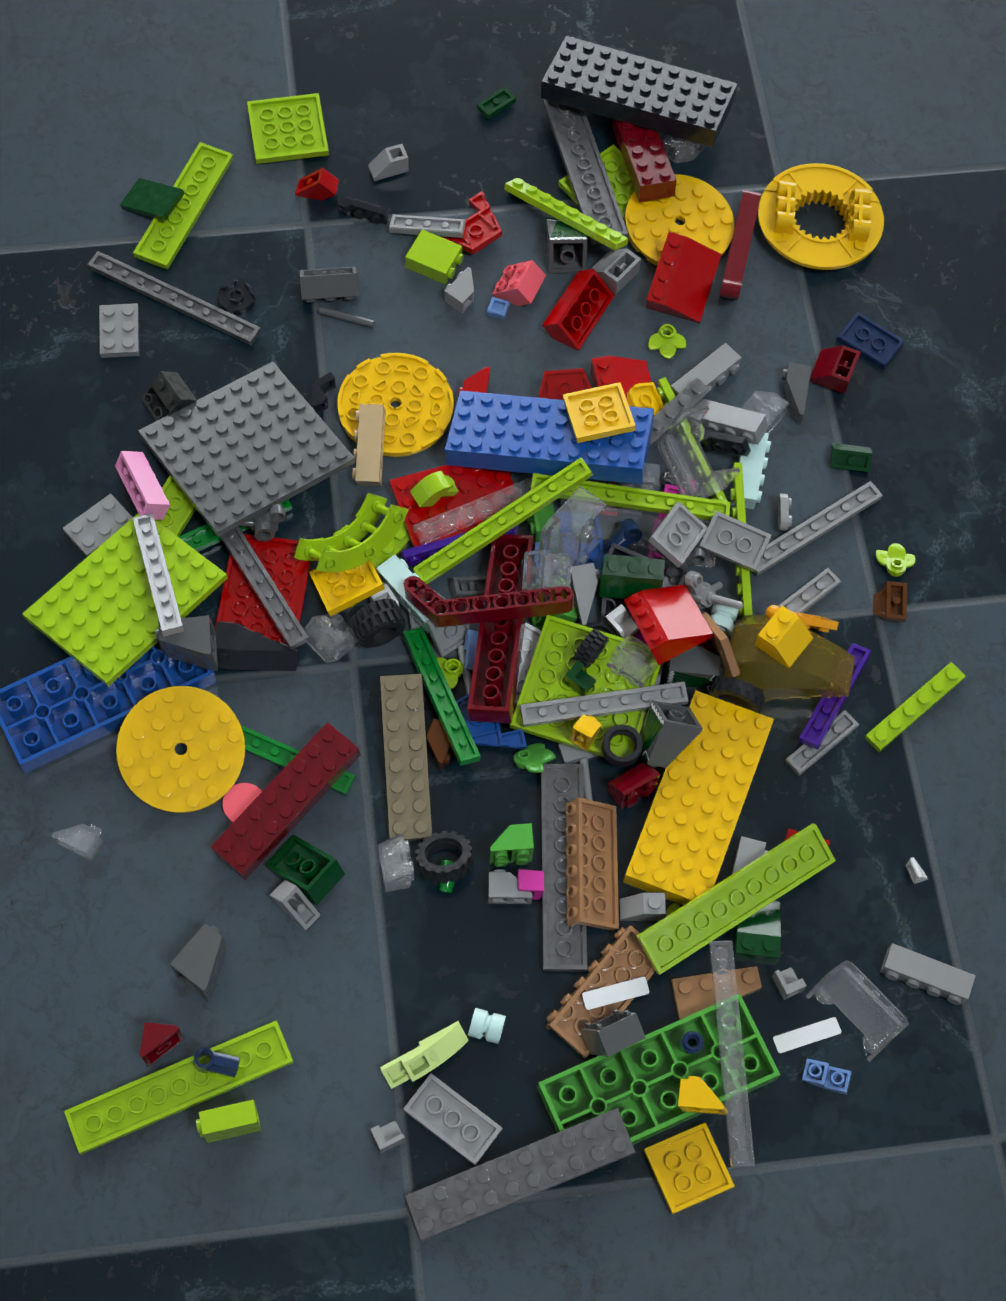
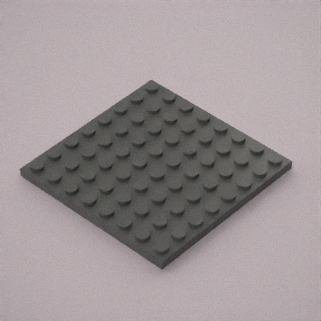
(246, 448)

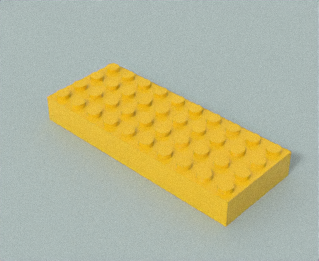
(699, 802)

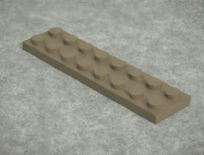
(406, 756)

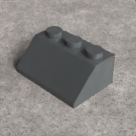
(329, 283)

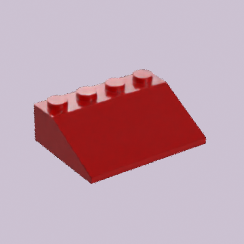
(683, 278)
(616, 369)
(668, 621)

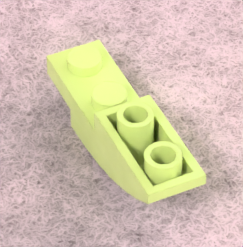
(426, 1057)

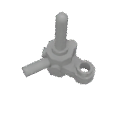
(704, 593)

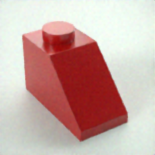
(317, 185)
(477, 382)

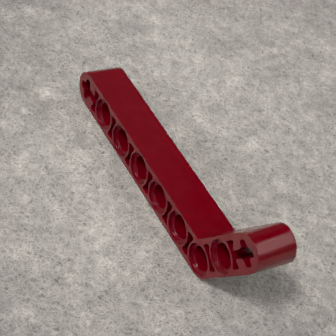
(740, 245)
(556, 601)

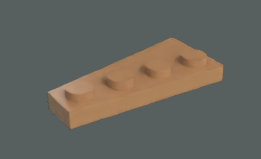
(697, 991)

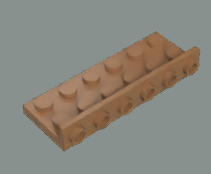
(592, 864)
(619, 963)

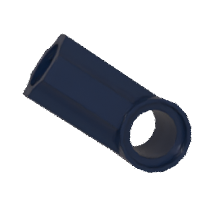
(627, 534)
(219, 1063)

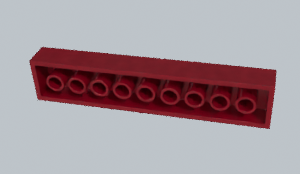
(499, 641)

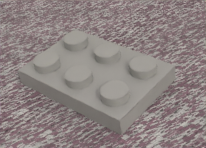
(119, 330)
(97, 524)
(678, 534)
(735, 541)

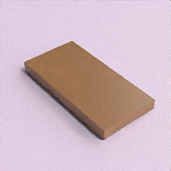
(721, 646)

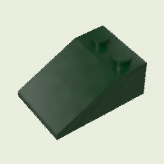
(306, 868)
(759, 936)

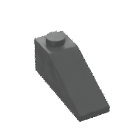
(796, 385)

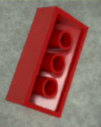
(578, 309)

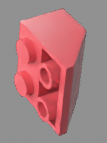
(519, 283)

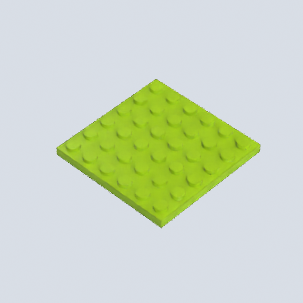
(546, 683)

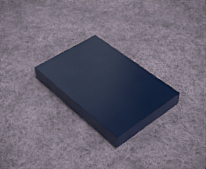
(871, 340)

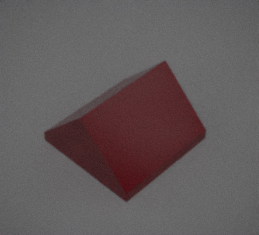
(158, 1040)

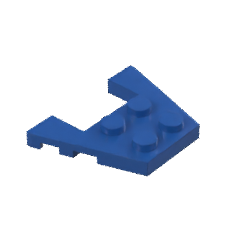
(489, 732)

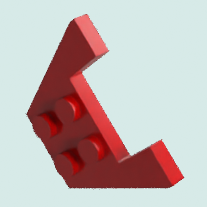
(480, 228)
(561, 382)

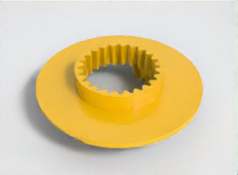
(831, 186)

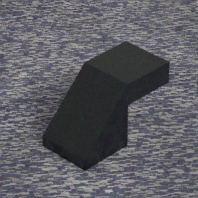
(318, 399)

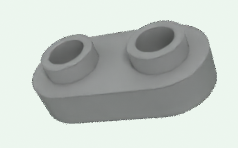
(783, 507)

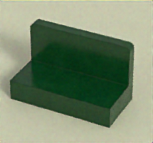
(851, 457)

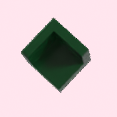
(579, 679)

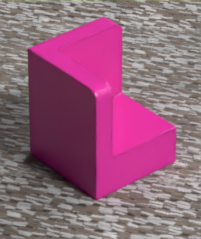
(532, 882)

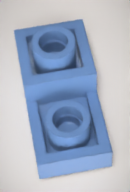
(470, 646)
(826, 1076)

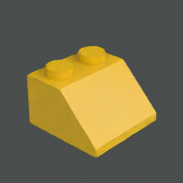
(784, 637)

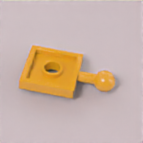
(810, 621)

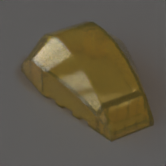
(819, 671)

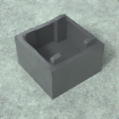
(613, 1033)

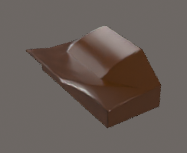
(891, 602)

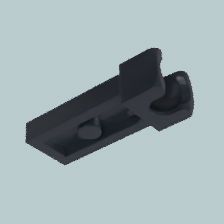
(724, 442)

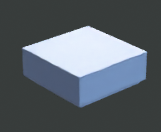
(498, 308)

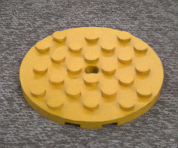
(695, 203)
(403, 378)
(173, 718)

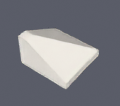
(915, 871)

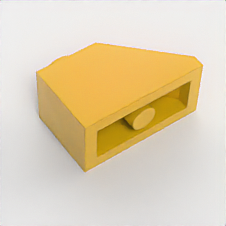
(585, 731)
(698, 1097)

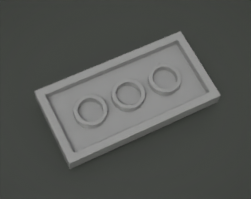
(452, 1119)

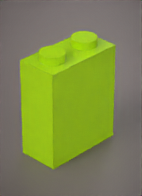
(434, 257)
(228, 1121)

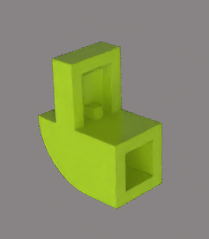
(432, 488)

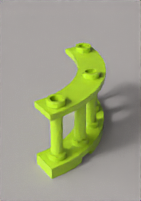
(344, 549)

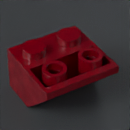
(835, 367)
(633, 785)

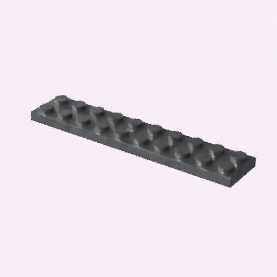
(584, 166)
(562, 945)
(519, 1174)

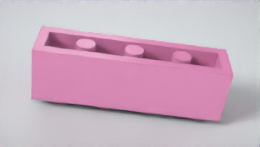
(142, 484)

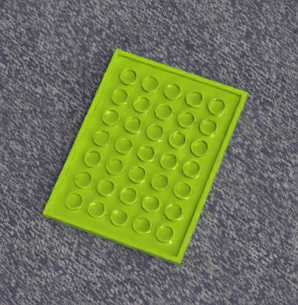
(106, 604)

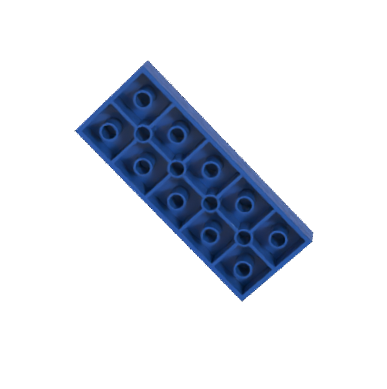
(539, 439)
(71, 707)

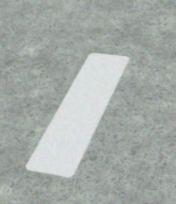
(615, 993)
(807, 1035)

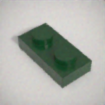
(496, 103)

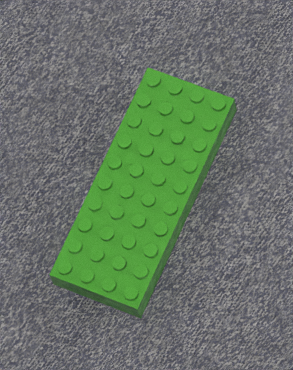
(648, 1074)

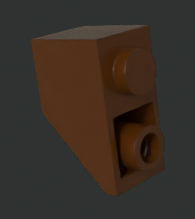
(439, 744)

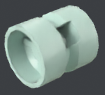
(724, 617)
(486, 1025)

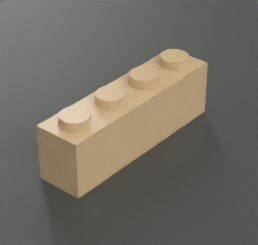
(370, 445)

